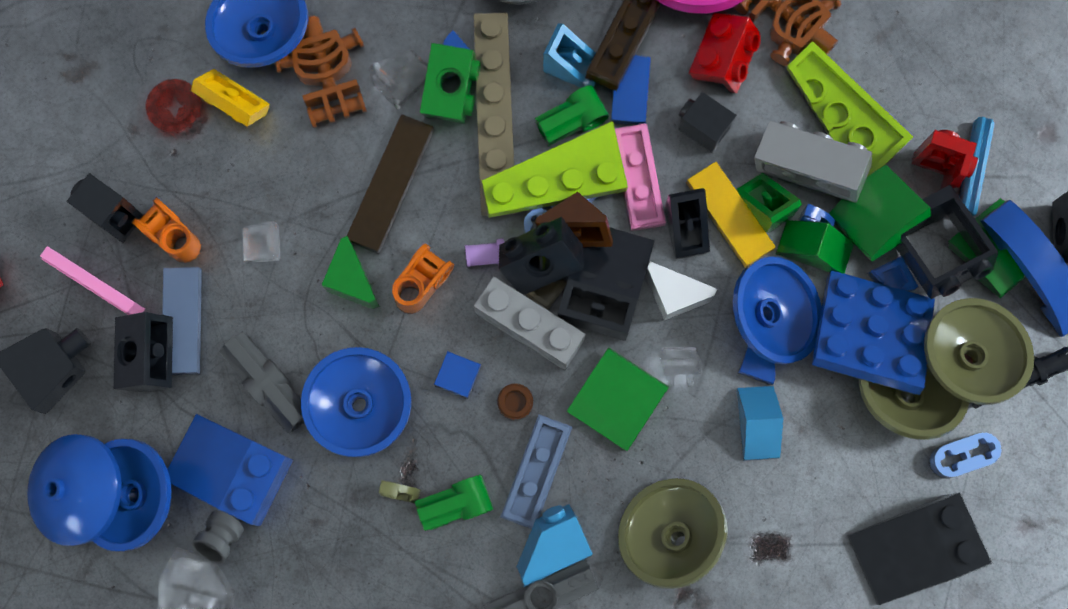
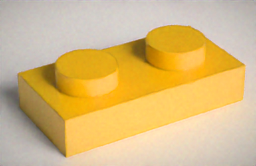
(230, 97)

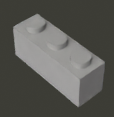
(813, 160)
(529, 323)

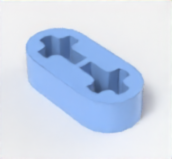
(967, 463)

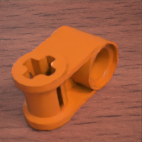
(165, 228)
(426, 274)

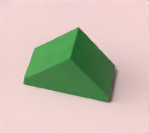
(769, 201)
(815, 245)
(347, 278)

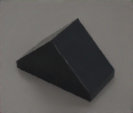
(688, 222)

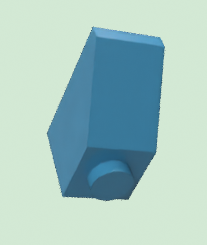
(552, 545)

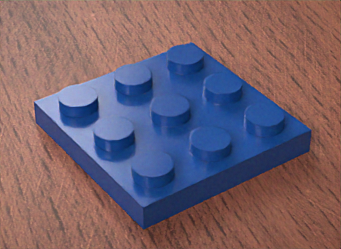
(873, 332)

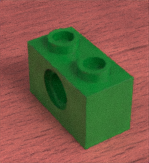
(447, 62)

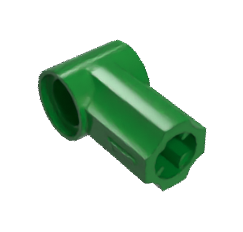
(580, 112)
(463, 500)

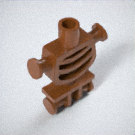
(810, 27)
(319, 54)

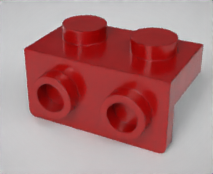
(726, 51)
(947, 155)

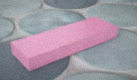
(643, 192)
(90, 282)

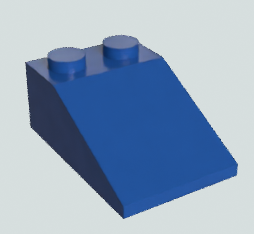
(228, 470)

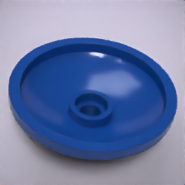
(236, 27)
(777, 310)
(334, 388)
(74, 490)
(142, 516)

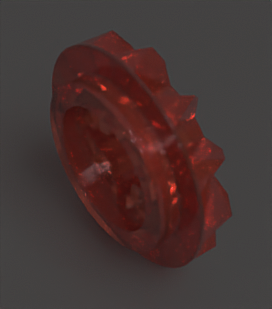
(162, 97)

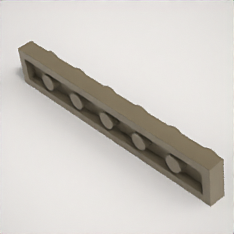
(493, 97)

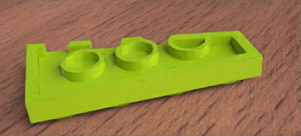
(845, 107)
(582, 165)

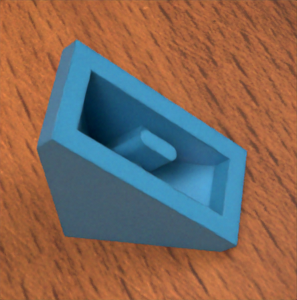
(568, 57)
(760, 422)

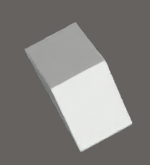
(675, 291)

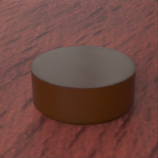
(515, 402)

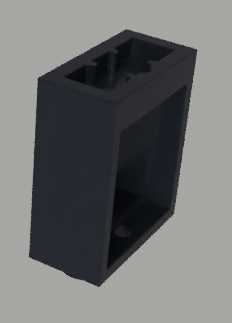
(947, 203)

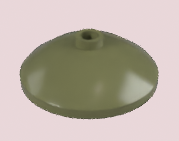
(993, 340)
(924, 418)
(658, 519)

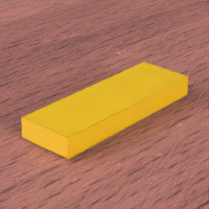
(732, 215)

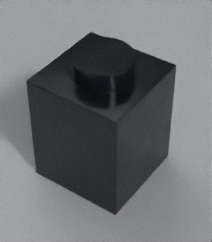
(706, 121)

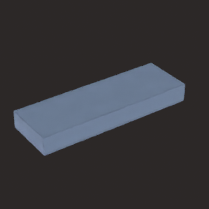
(183, 303)
(536, 471)

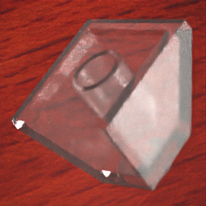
(194, 583)

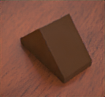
(584, 220)

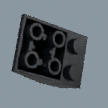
(608, 287)

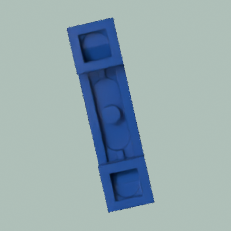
(1035, 257)

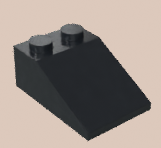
(919, 548)

